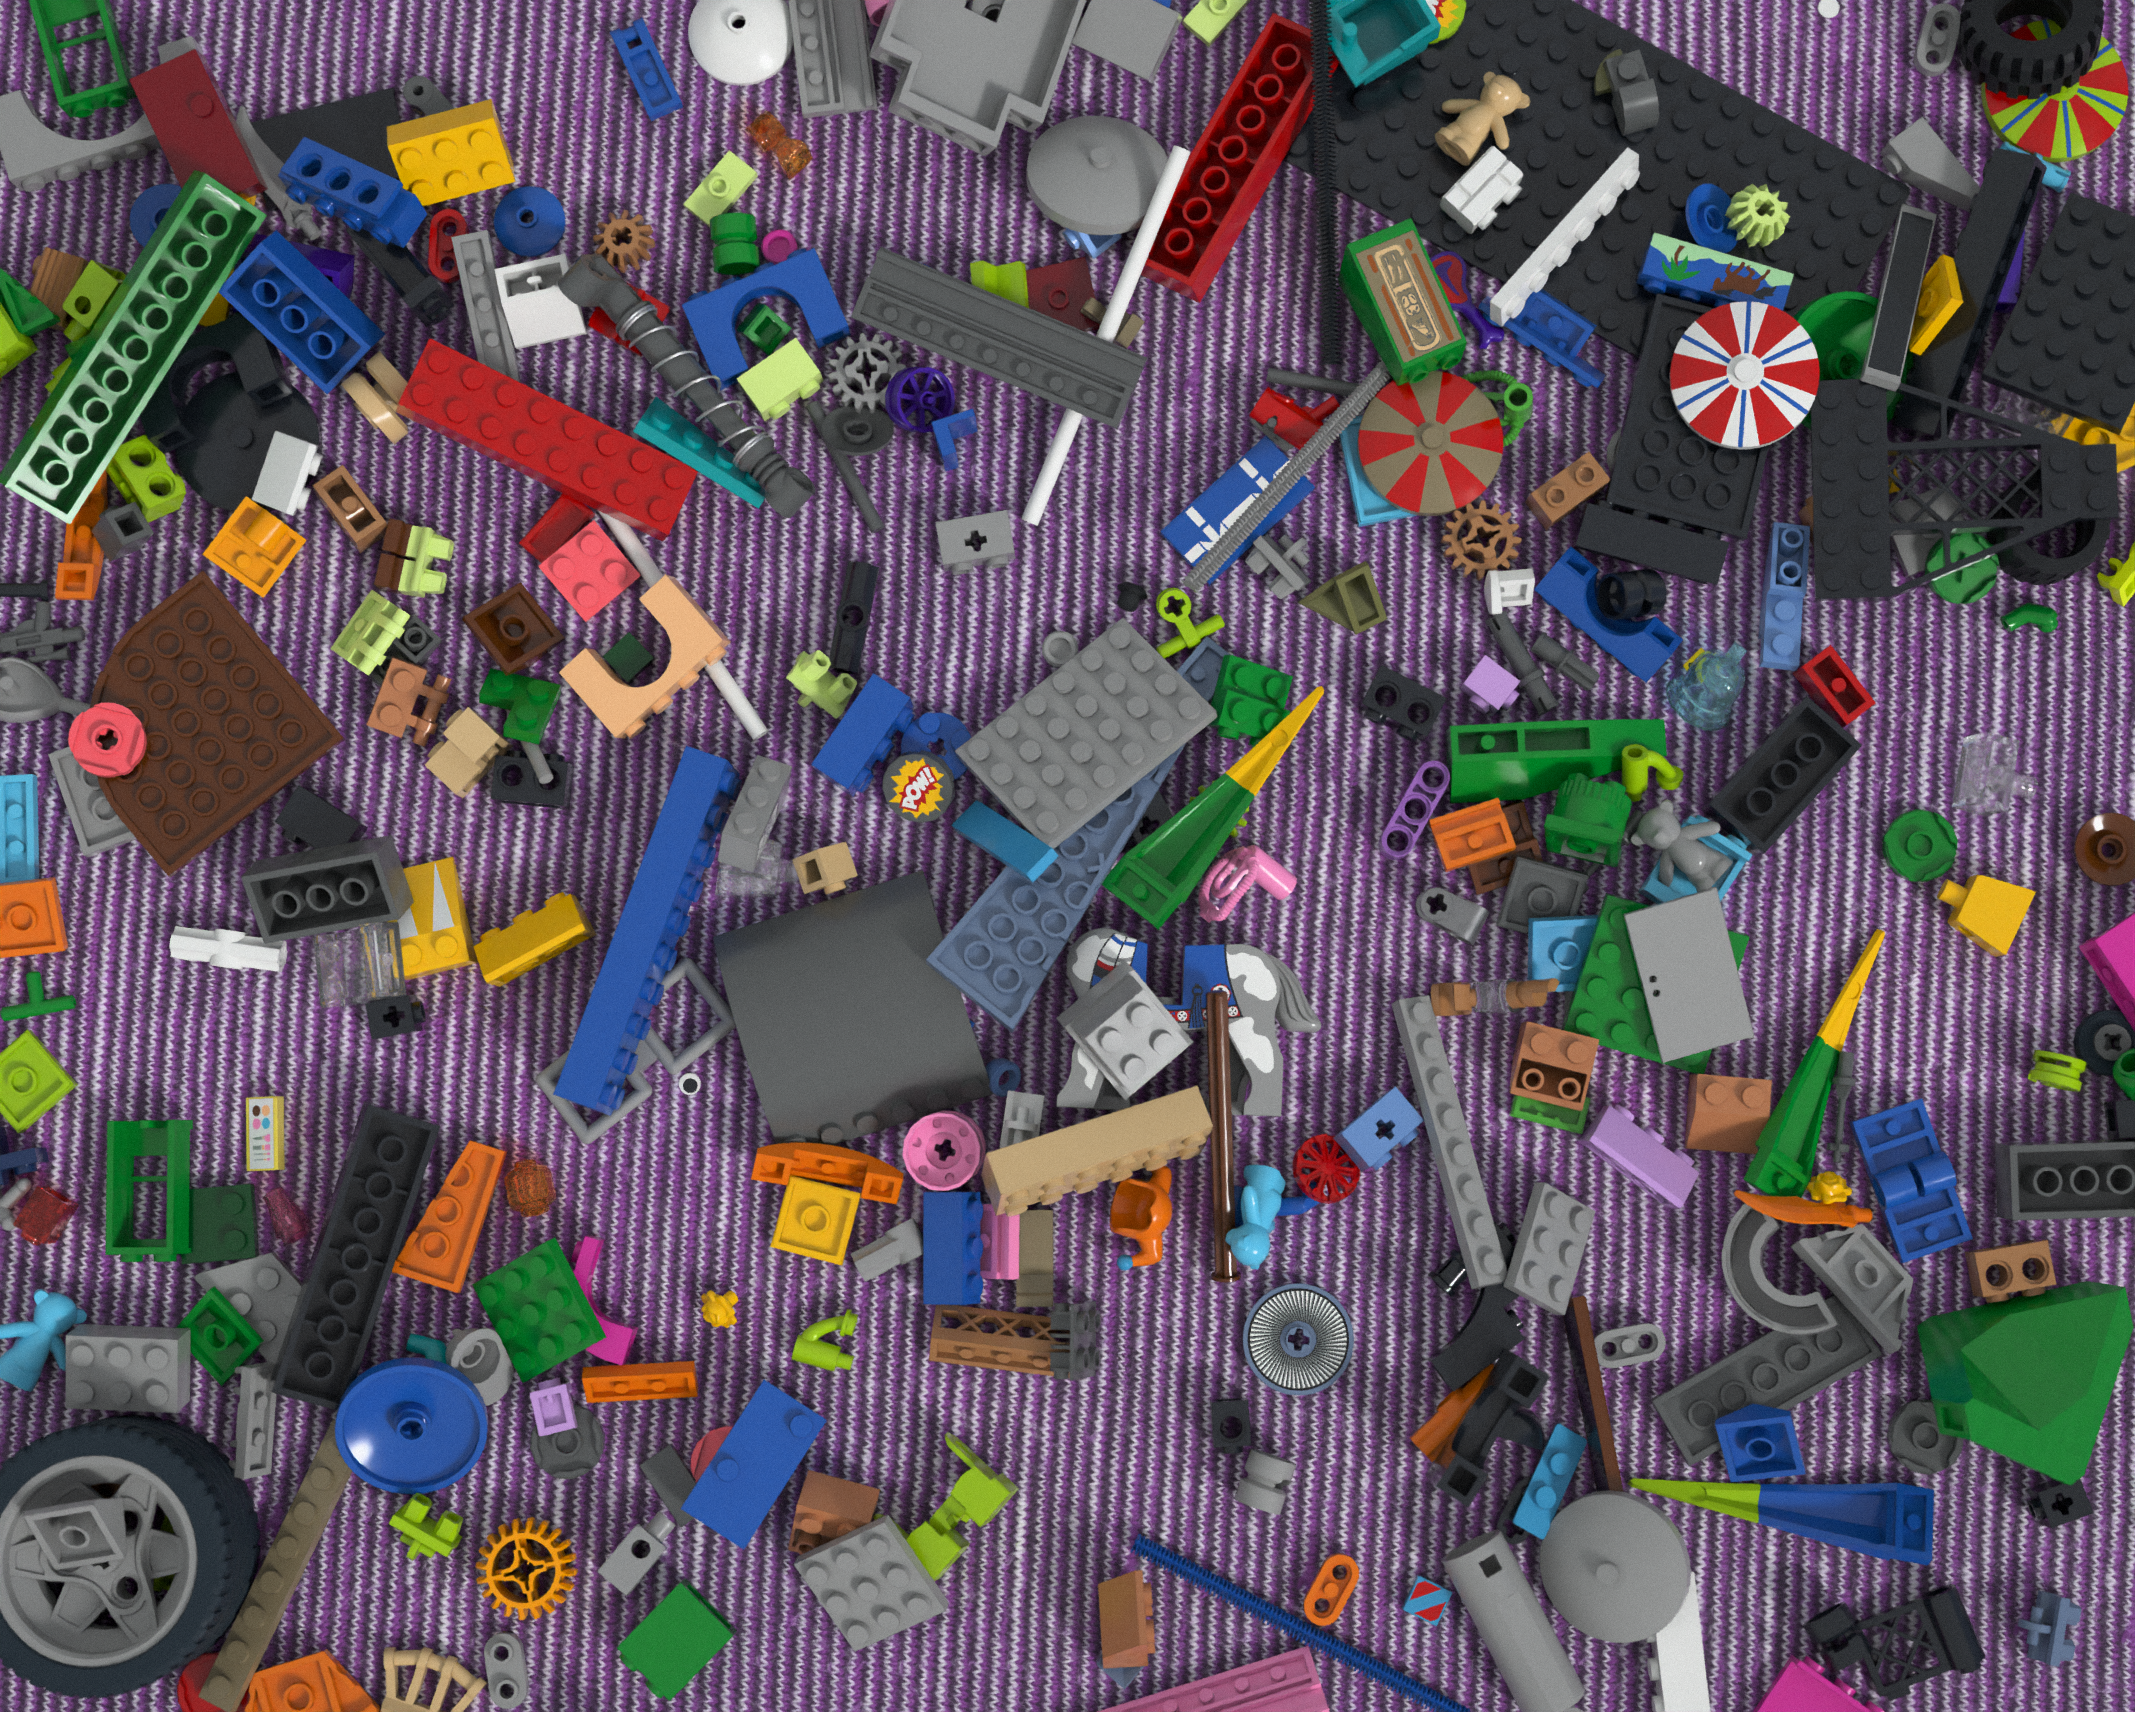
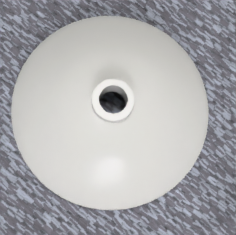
(746, 53)

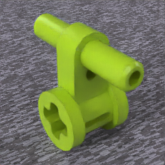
(1189, 635)

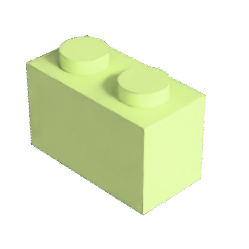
(781, 380)

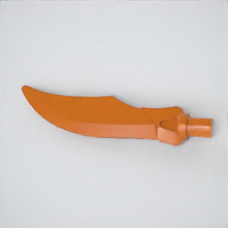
(1802, 1211)

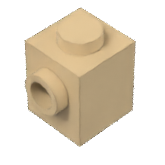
(825, 869)

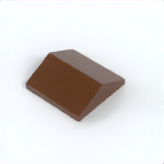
(513, 629)

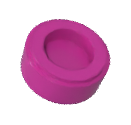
(778, 246)

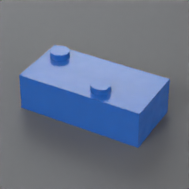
(301, 312)
(753, 1464)

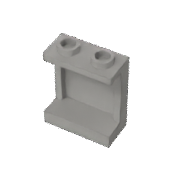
(1128, 33)

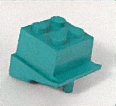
(1378, 34)

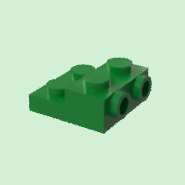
(1249, 699)

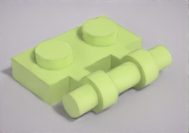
(370, 632)

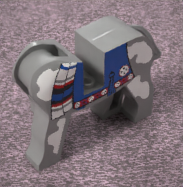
(1256, 990)

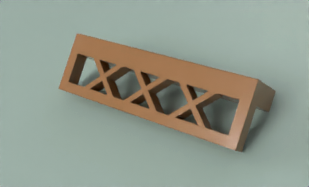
(998, 1350)

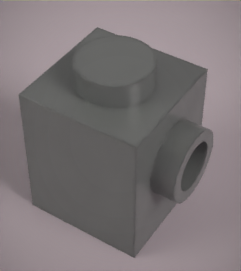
(122, 531)

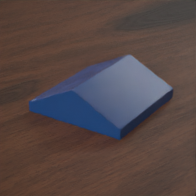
(1759, 1443)

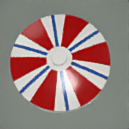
(1744, 375)

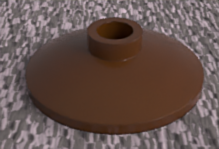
(2115, 831)

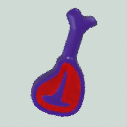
(1452, 276)

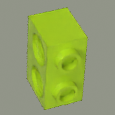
(138, 481)

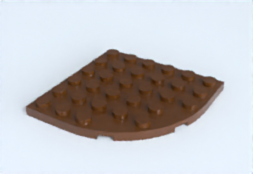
(217, 721)

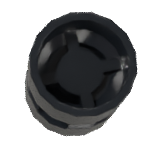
(1631, 594)
(1831, 1625)

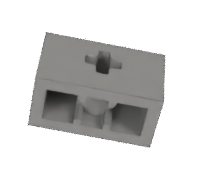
(957, 535)

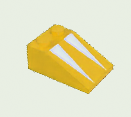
(436, 926)

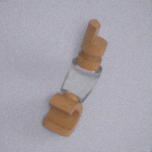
(1489, 996)

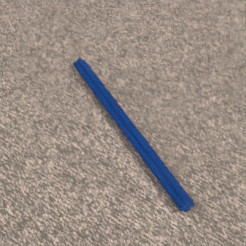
(1294, 1626)

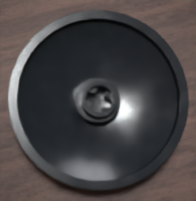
(236, 437)

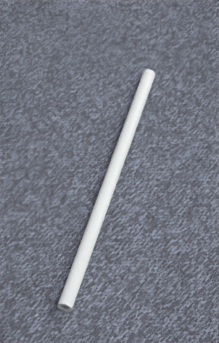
(1110, 325)
(718, 671)

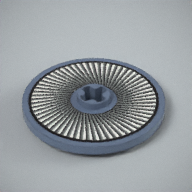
(1274, 1357)

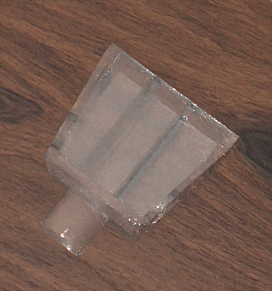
(763, 881)

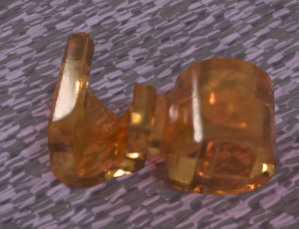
(770, 134)

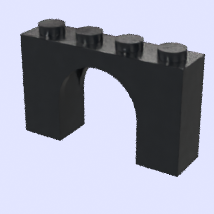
(231, 341)
(1461, 1461)

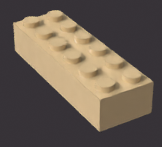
(1096, 1151)

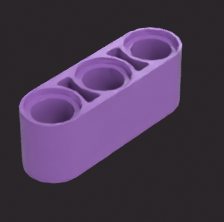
(1419, 793)

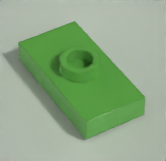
(1549, 1114)

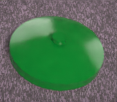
(1841, 334)

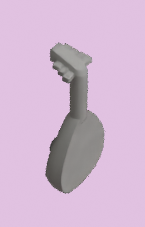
(30, 693)

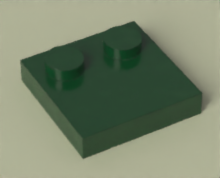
(222, 1224)

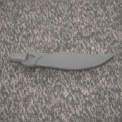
(295, 214)

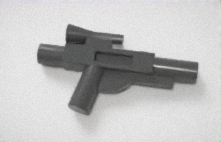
(36, 636)

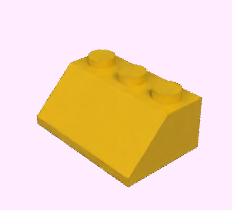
(532, 939)

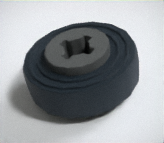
(2095, 1037)

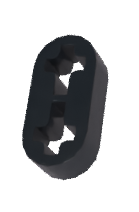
(1509, 1509)

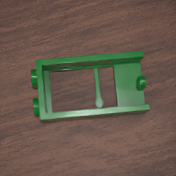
(55, 13)
(147, 1138)

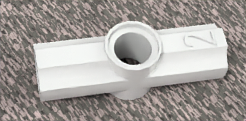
(227, 949)

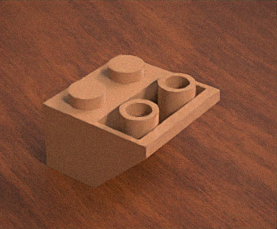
(1552, 1065)
(829, 1510)
(1124, 1628)

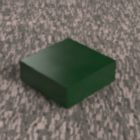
(629, 657)

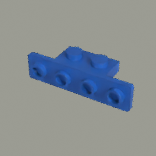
(1555, 331)

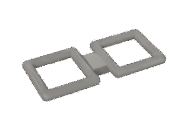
(648, 1052)

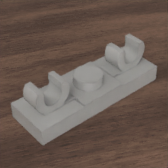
(254, 1421)

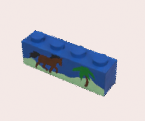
(1709, 275)

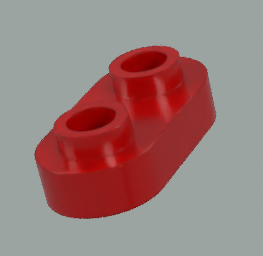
(441, 245)

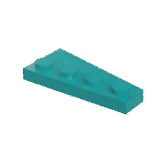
(696, 449)

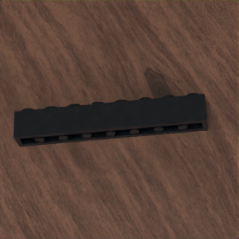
(1982, 267)

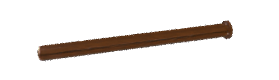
(1221, 1134)

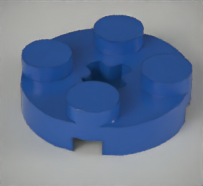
(936, 727)

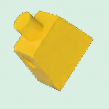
(1987, 910)

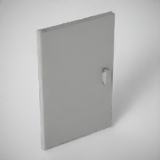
(1690, 961)

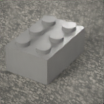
(128, 1368)

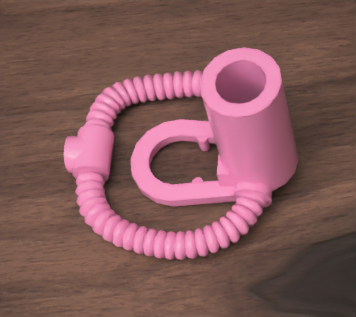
(1257, 867)

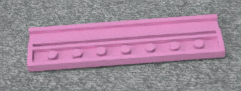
(1269, 1685)

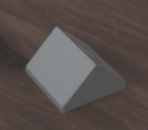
(80, 1532)

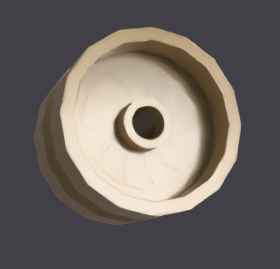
(379, 402)

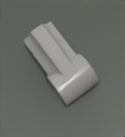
(896, 1247)

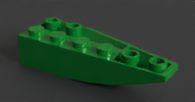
(1538, 756)

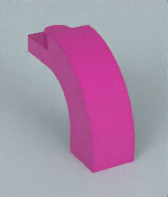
(619, 1336)

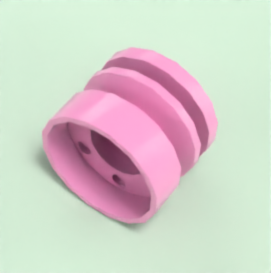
(926, 1161)

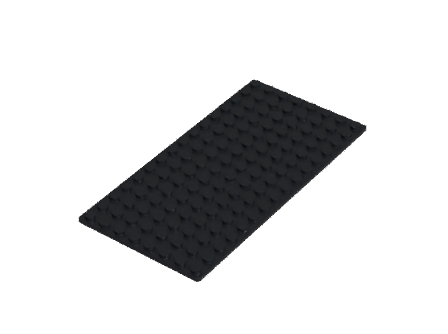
(1572, 138)

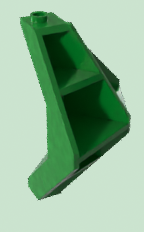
(2030, 1373)

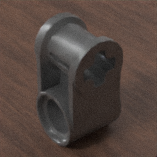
(1457, 917)

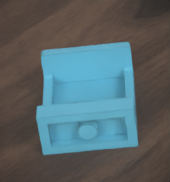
(1681, 886)

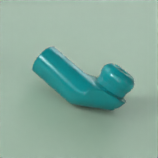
(427, 1346)

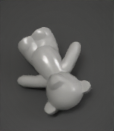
(1680, 846)

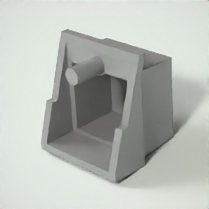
(1124, 1029)

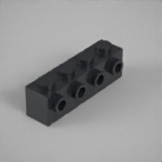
(1651, 544)

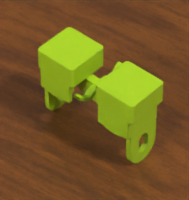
(976, 1495)

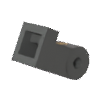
(425, 97)

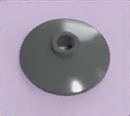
(857, 432)

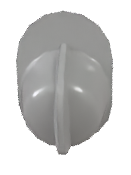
(482, 1360)

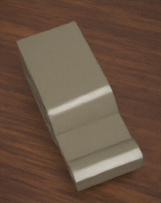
(1035, 1259)

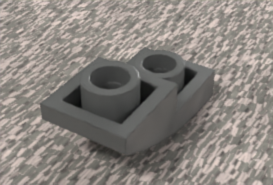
(413, 646)

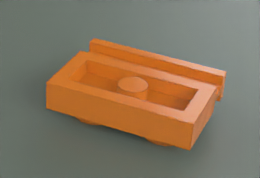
(1472, 835)

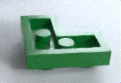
(527, 698)

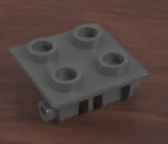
(1084, 1356)

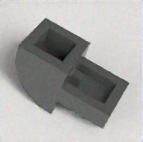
(1633, 92)

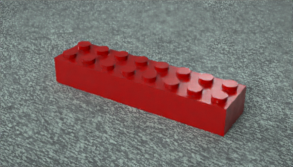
(1235, 159)
(546, 440)

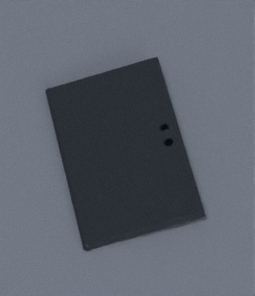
(347, 126)

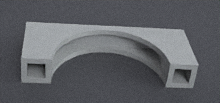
(40, 155)

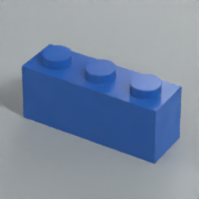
(952, 1248)

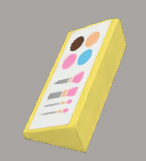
(265, 1133)

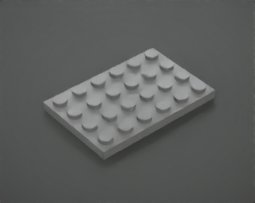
(1086, 734)

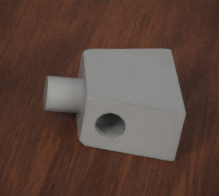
(624, 1567)

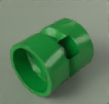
(734, 239)

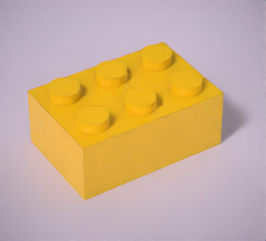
(451, 153)

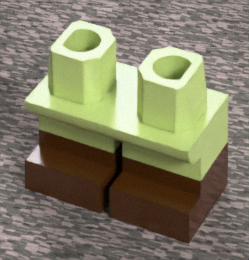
(409, 560)

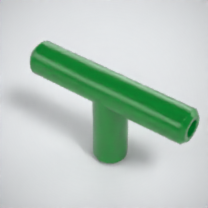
(38, 1004)

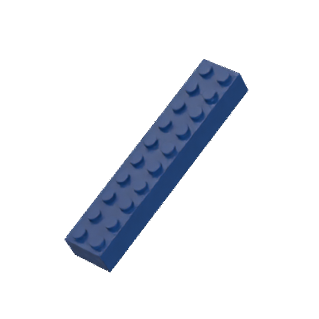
(649, 932)

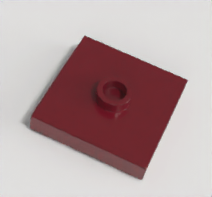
(1061, 292)

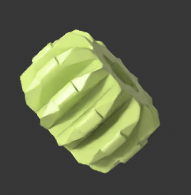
(1757, 215)

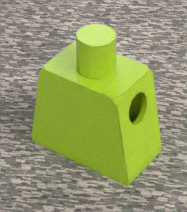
(91, 297)

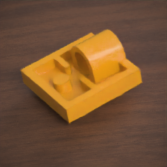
(254, 547)

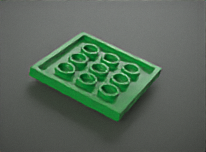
(1609, 993)

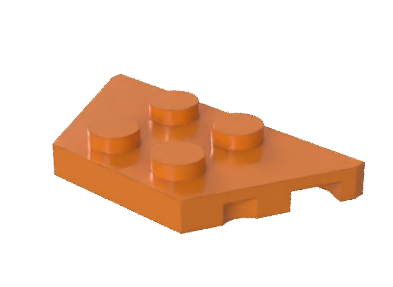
(308, 1685)

